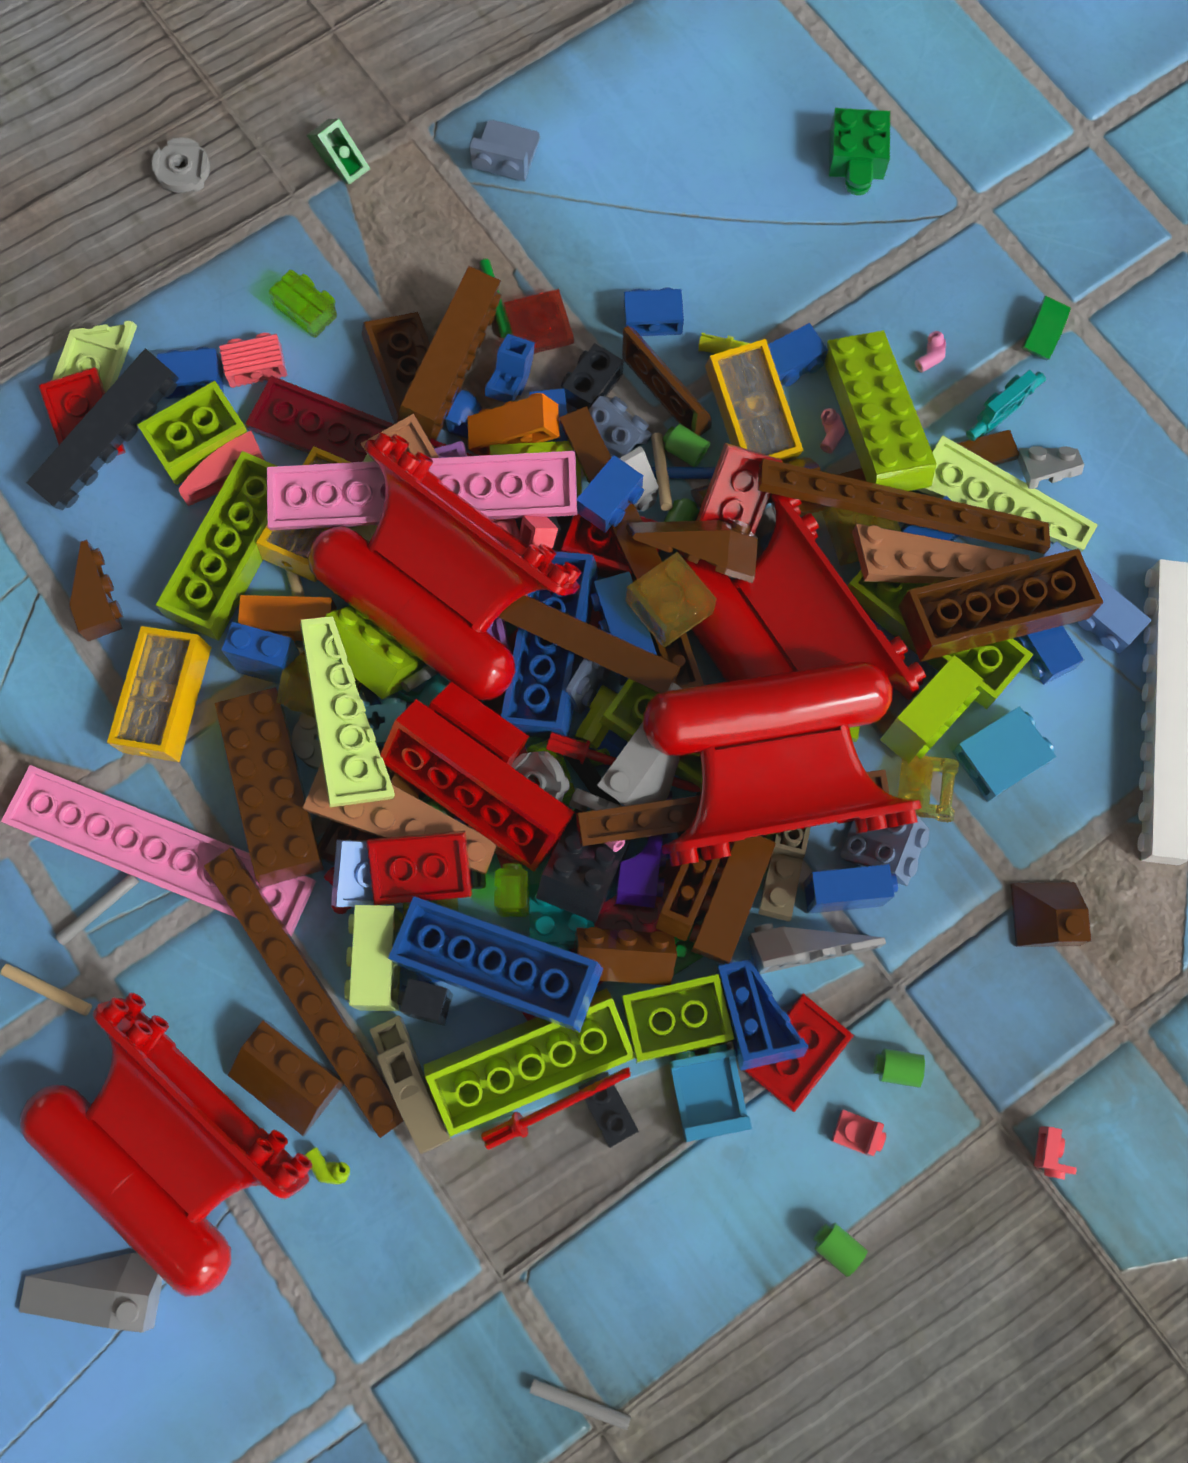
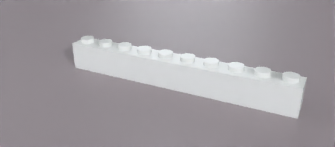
(1165, 717)

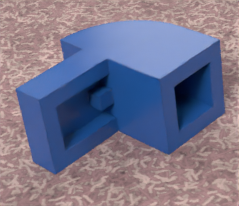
(512, 369)

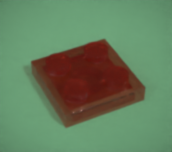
(540, 320)

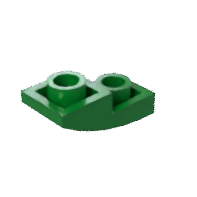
(1046, 328)

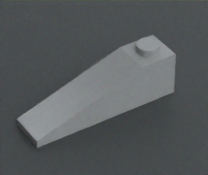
(640, 772)
(792, 947)
(101, 1293)

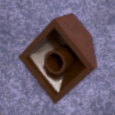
(1049, 915)

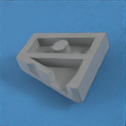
(1051, 463)

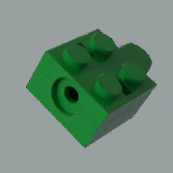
(859, 147)

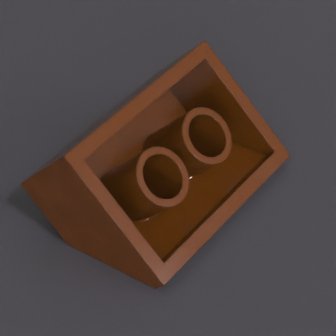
(284, 1077)

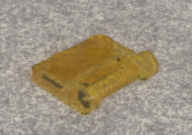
(917, 781)

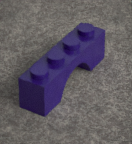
(639, 875)

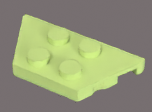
(98, 348)

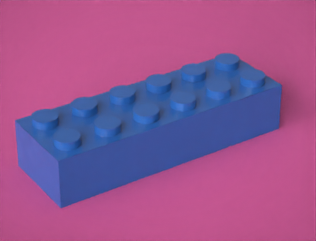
(538, 695)
(496, 963)

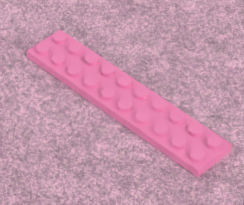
(355, 491)
(137, 843)

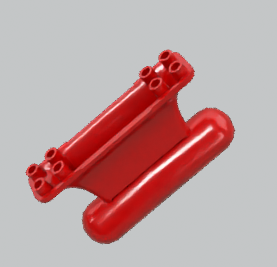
(436, 572)
(794, 612)
(776, 755)
(158, 1149)

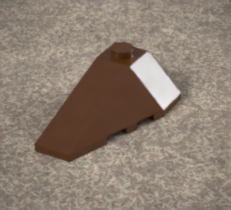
(718, 542)

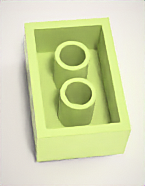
(373, 976)

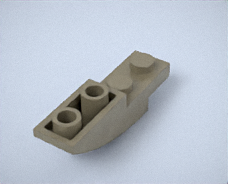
(784, 874)
(409, 1085)

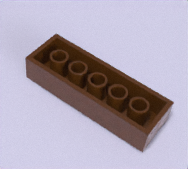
(452, 351)
(999, 604)
(268, 787)

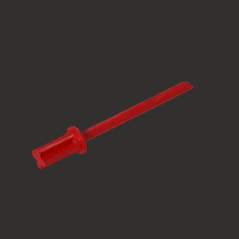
(579, 751)
(518, 1124)

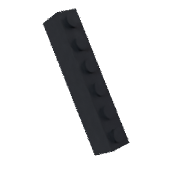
(103, 431)

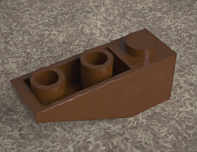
(91, 597)

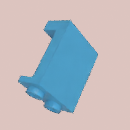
(1004, 753)
(709, 1093)

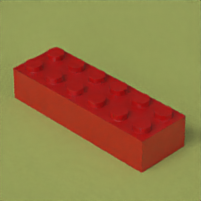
(475, 785)

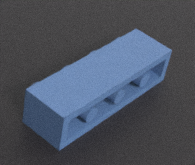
(1117, 619)

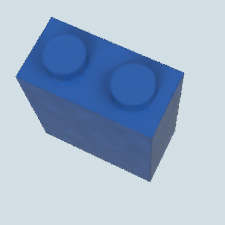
(259, 652)
(849, 888)

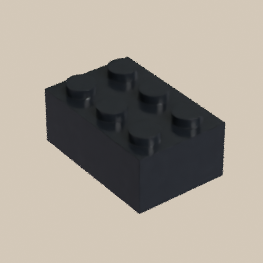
(580, 876)

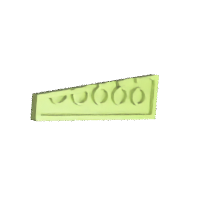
(979, 483)
(346, 741)

